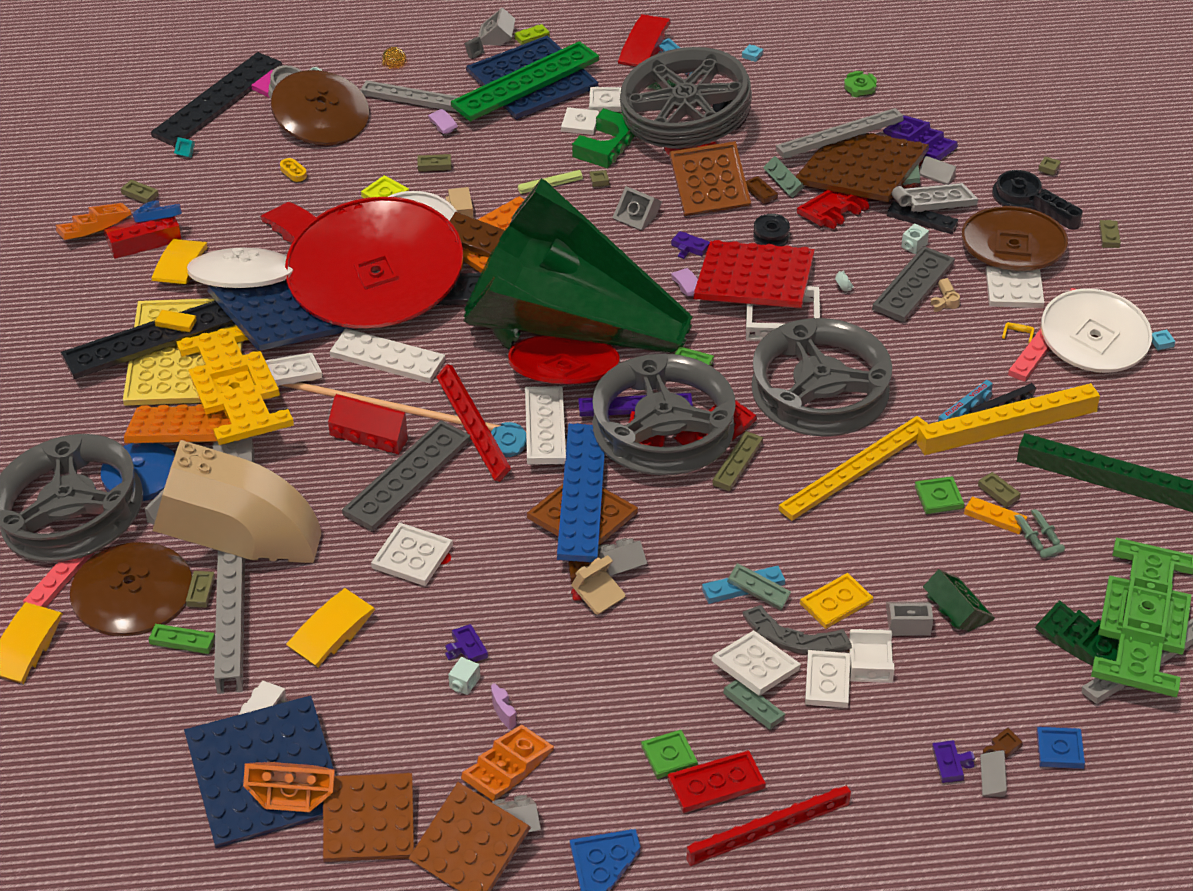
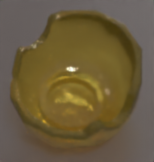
(393, 57)

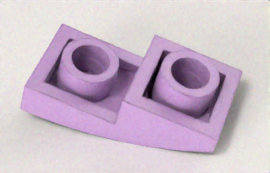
(443, 121)
(686, 281)
(501, 705)

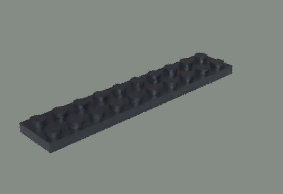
(215, 100)
(141, 341)

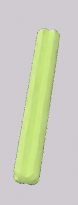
(553, 181)

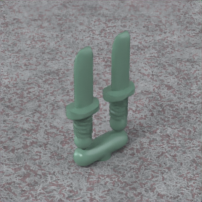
(1046, 529)

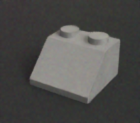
(497, 28)
(636, 208)

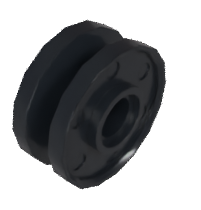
(771, 230)

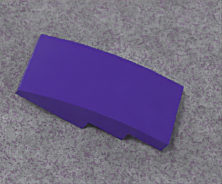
(920, 131)

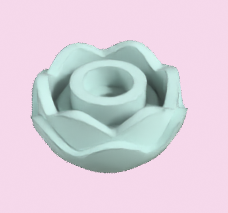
(842, 280)

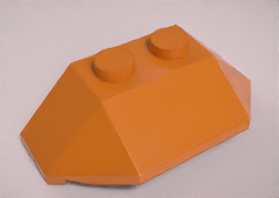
(288, 785)

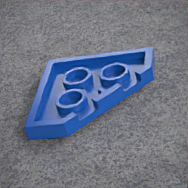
(603, 858)

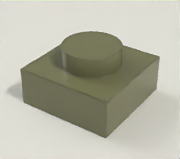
(1049, 165)
(599, 178)

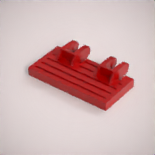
(829, 206)

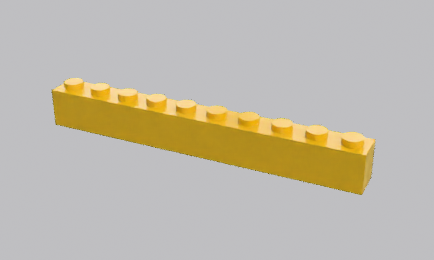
(1007, 419)

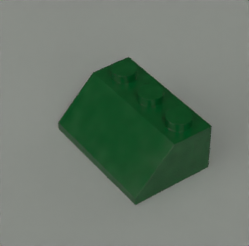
(957, 601)

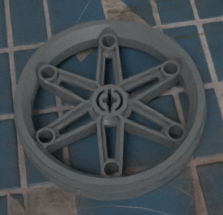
(686, 97)

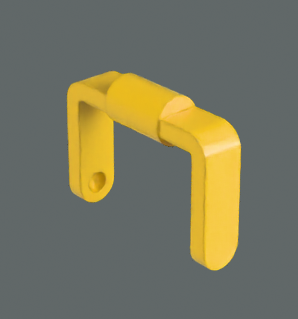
(1018, 327)

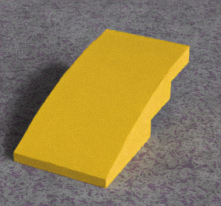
(175, 259)
(330, 627)
(25, 640)

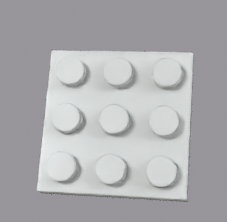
(1014, 288)
(412, 554)
(756, 662)

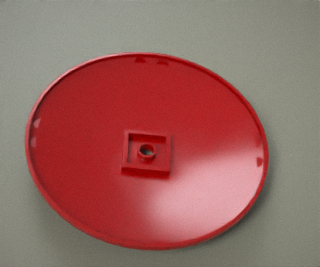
(398, 236)

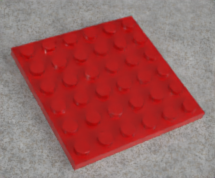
(754, 274)

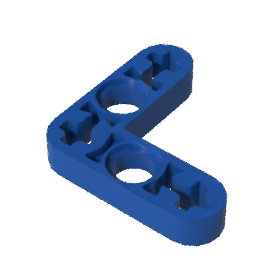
(153, 210)

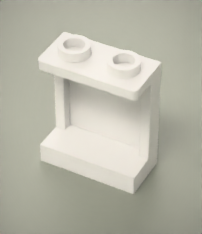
(871, 656)

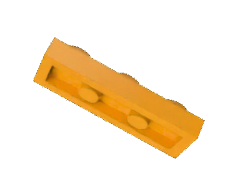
(993, 514)

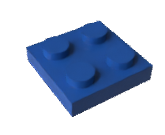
(1060, 747)

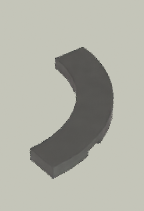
(794, 640)

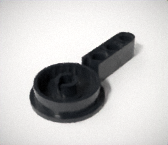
(1025, 190)

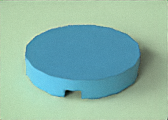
(510, 438)

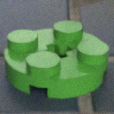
(860, 83)

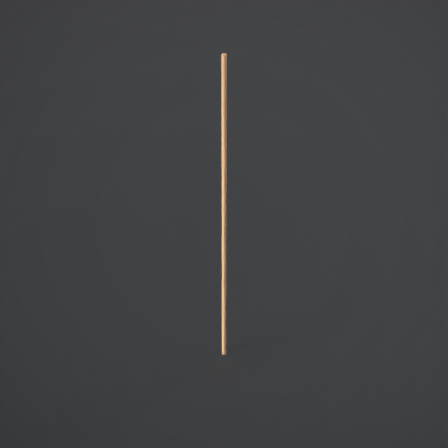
(405, 408)

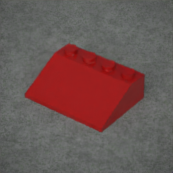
(134, 237)

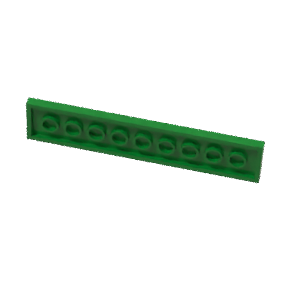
(524, 81)

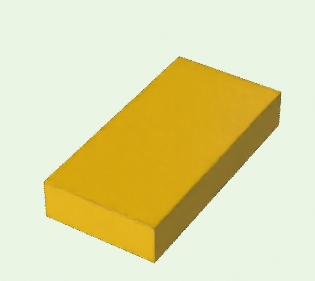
(175, 320)

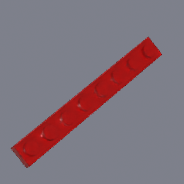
(473, 423)
(768, 825)

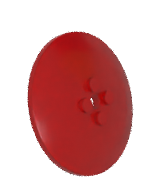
(562, 359)

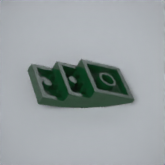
(1077, 634)

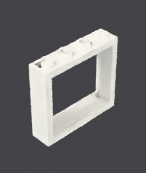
(763, 329)

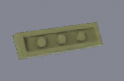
(737, 461)

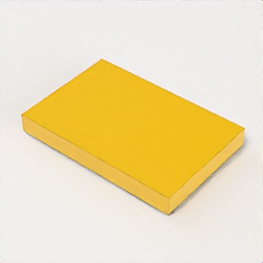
(836, 600)

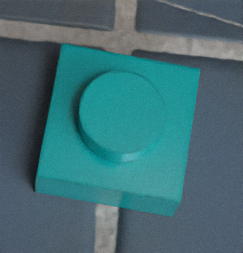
(184, 147)

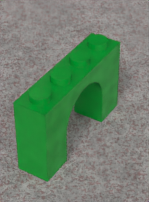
(604, 152)

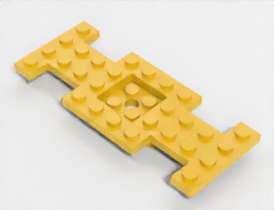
(228, 385)

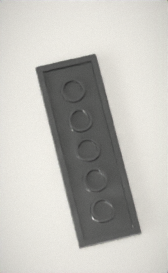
(913, 284)

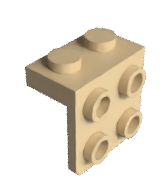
(597, 586)

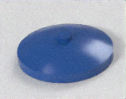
(151, 463)

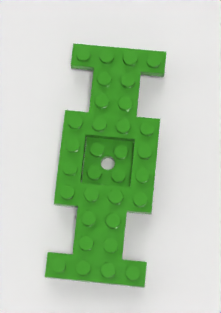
(1144, 631)

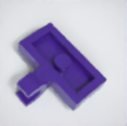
(689, 243)
(466, 643)
(950, 762)

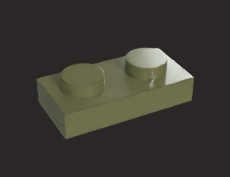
(434, 162)
(139, 191)
(1109, 234)
(999, 489)
(200, 589)

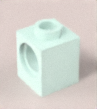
(915, 238)
(464, 676)

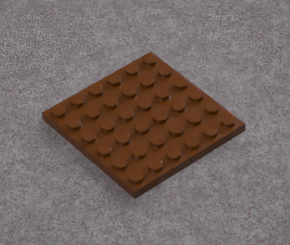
(863, 165)

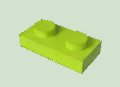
(531, 34)

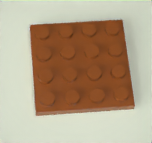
(709, 178)
(613, 514)
(369, 818)
(469, 841)

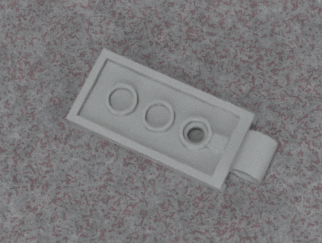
(935, 197)

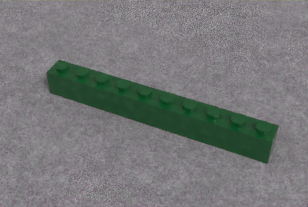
(1106, 471)

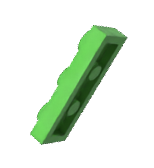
(182, 638)

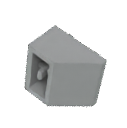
(625, 555)
(910, 618)
(523, 809)

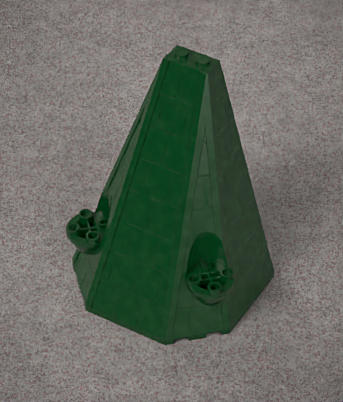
(570, 282)

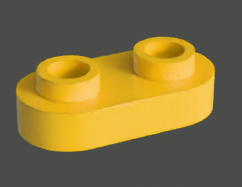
(293, 170)

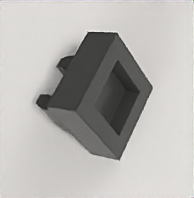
(474, 47)

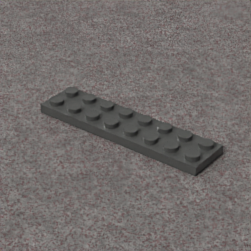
(406, 475)

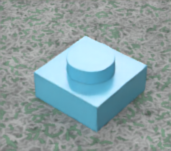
(752, 53)
(1162, 340)

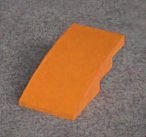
(97, 220)
(507, 762)

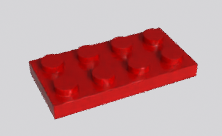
(716, 781)

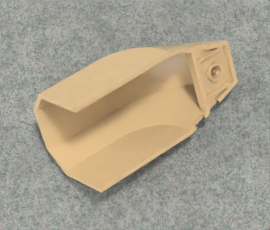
(235, 507)

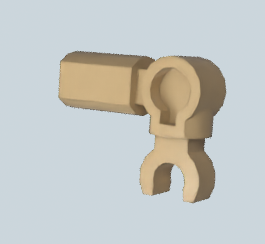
(950, 298)

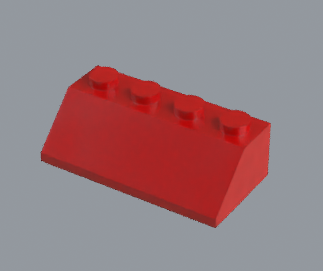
(368, 424)

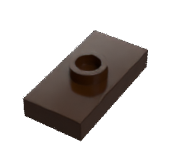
(761, 190)

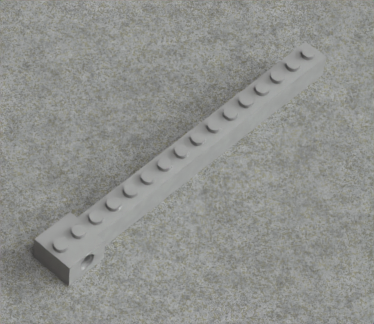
(230, 596)

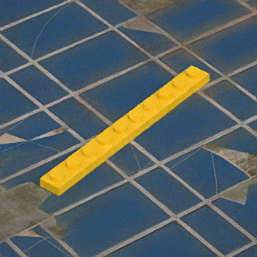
(851, 469)

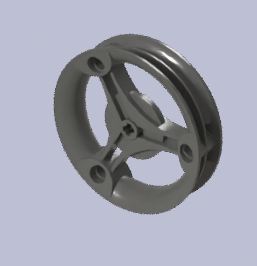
(822, 377)
(664, 414)
(67, 498)

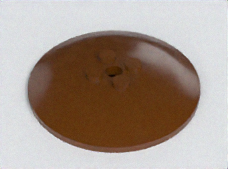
(319, 123)
(1034, 235)
(122, 609)

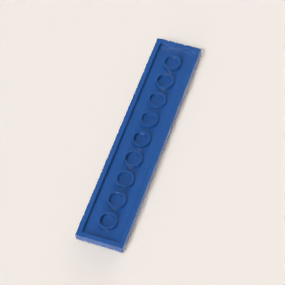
(581, 496)

